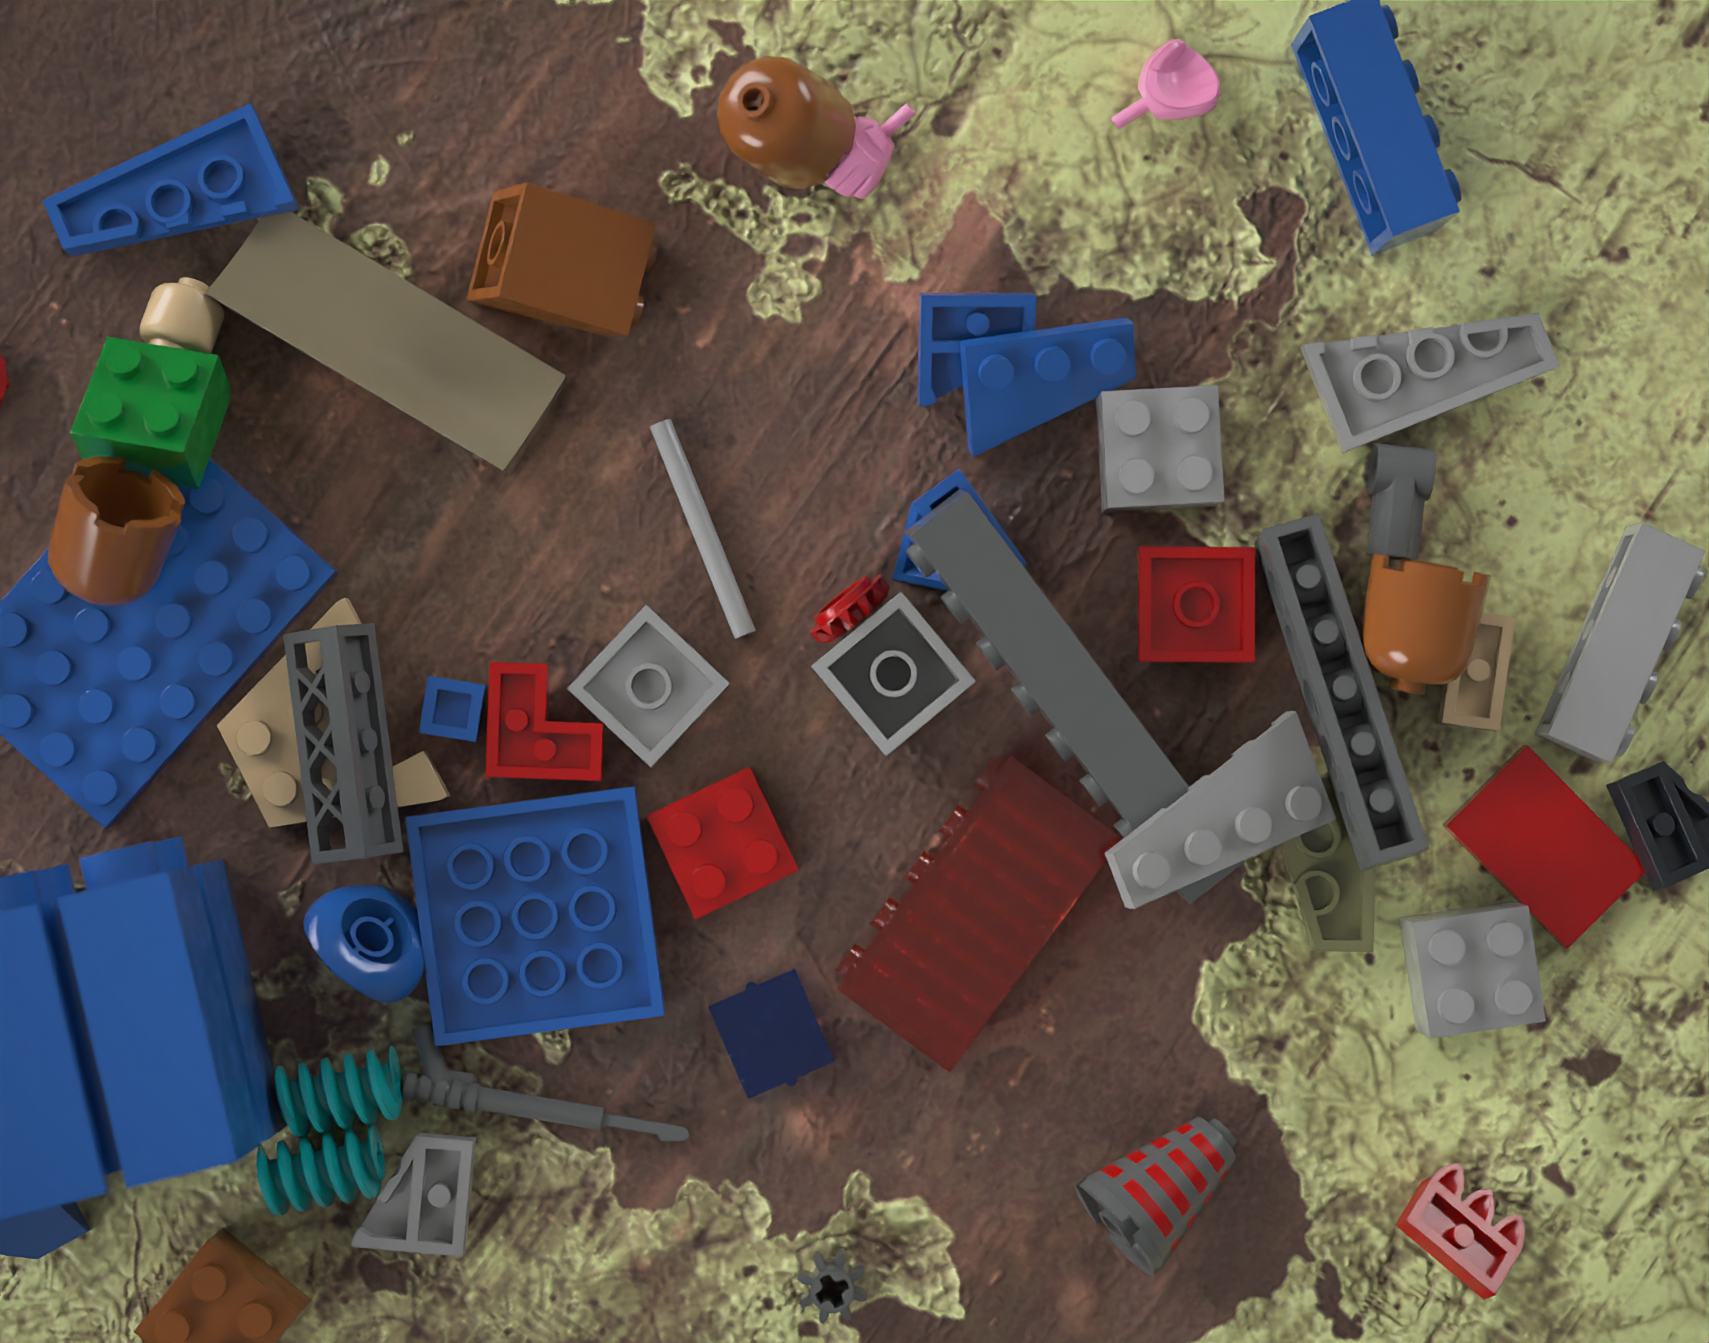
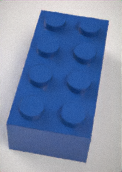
(1376, 123)

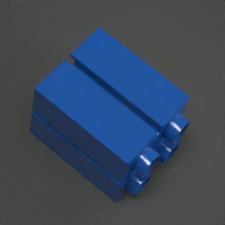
(126, 1027)

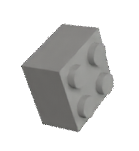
(1159, 449)
(893, 673)
(1472, 969)

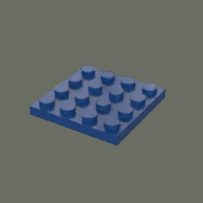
(535, 916)

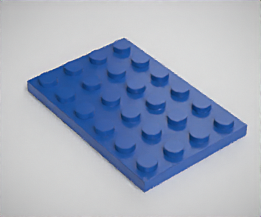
(121, 688)

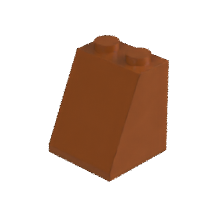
(562, 260)

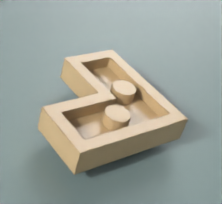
(1479, 692)

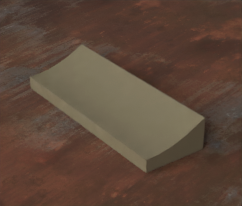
(390, 338)

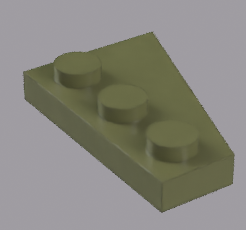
(1330, 888)

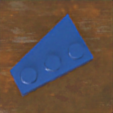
(1040, 374)

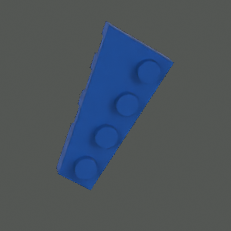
(183, 186)

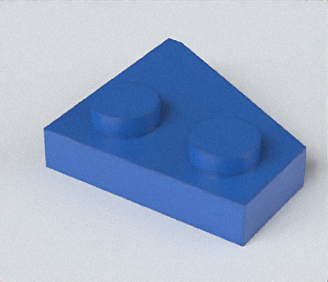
(957, 317)

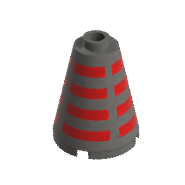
(1159, 1190)

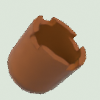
(785, 121)
(113, 531)
(1420, 621)

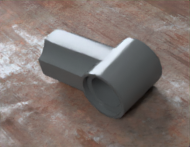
(1400, 485)

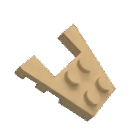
(265, 743)

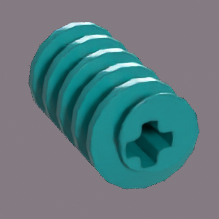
(340, 1094)
(321, 1172)

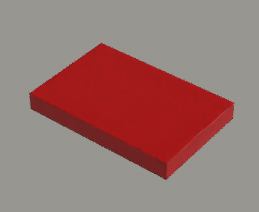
(1545, 846)

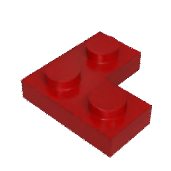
(522, 738)

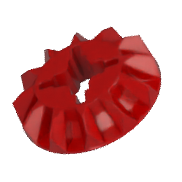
(849, 608)

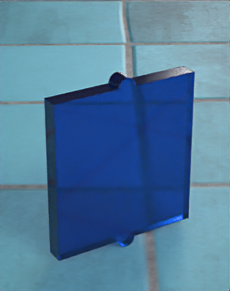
(771, 1033)

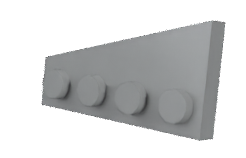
(1404, 378)
(1239, 810)

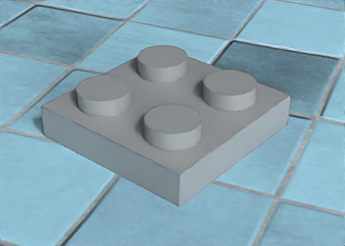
(648, 686)

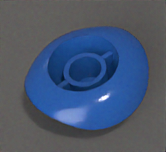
(368, 940)

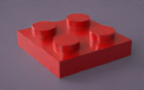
(1196, 604)
(722, 842)

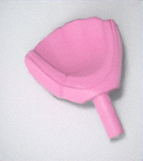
(1174, 85)
(871, 153)

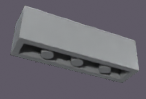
(1621, 643)

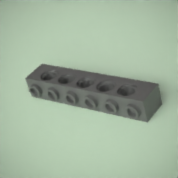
(1340, 693)

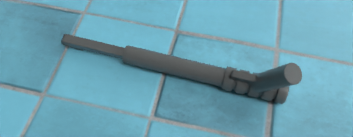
(459, 1090)

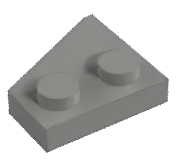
(424, 1199)

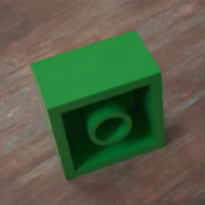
(153, 409)

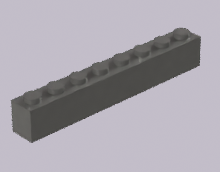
(1050, 667)

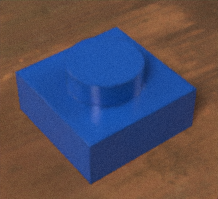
(453, 709)

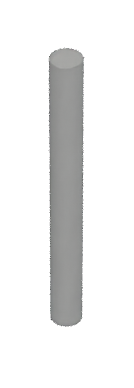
(702, 528)

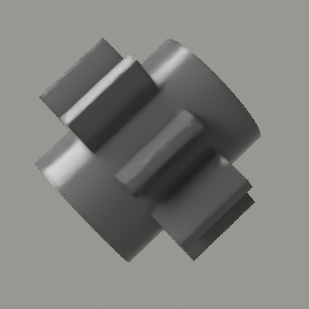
(826, 1300)

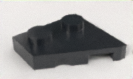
(1663, 823)

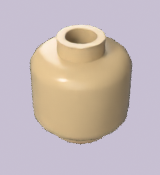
(182, 316)

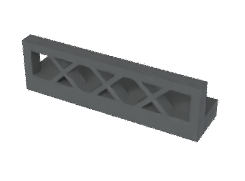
(353, 742)

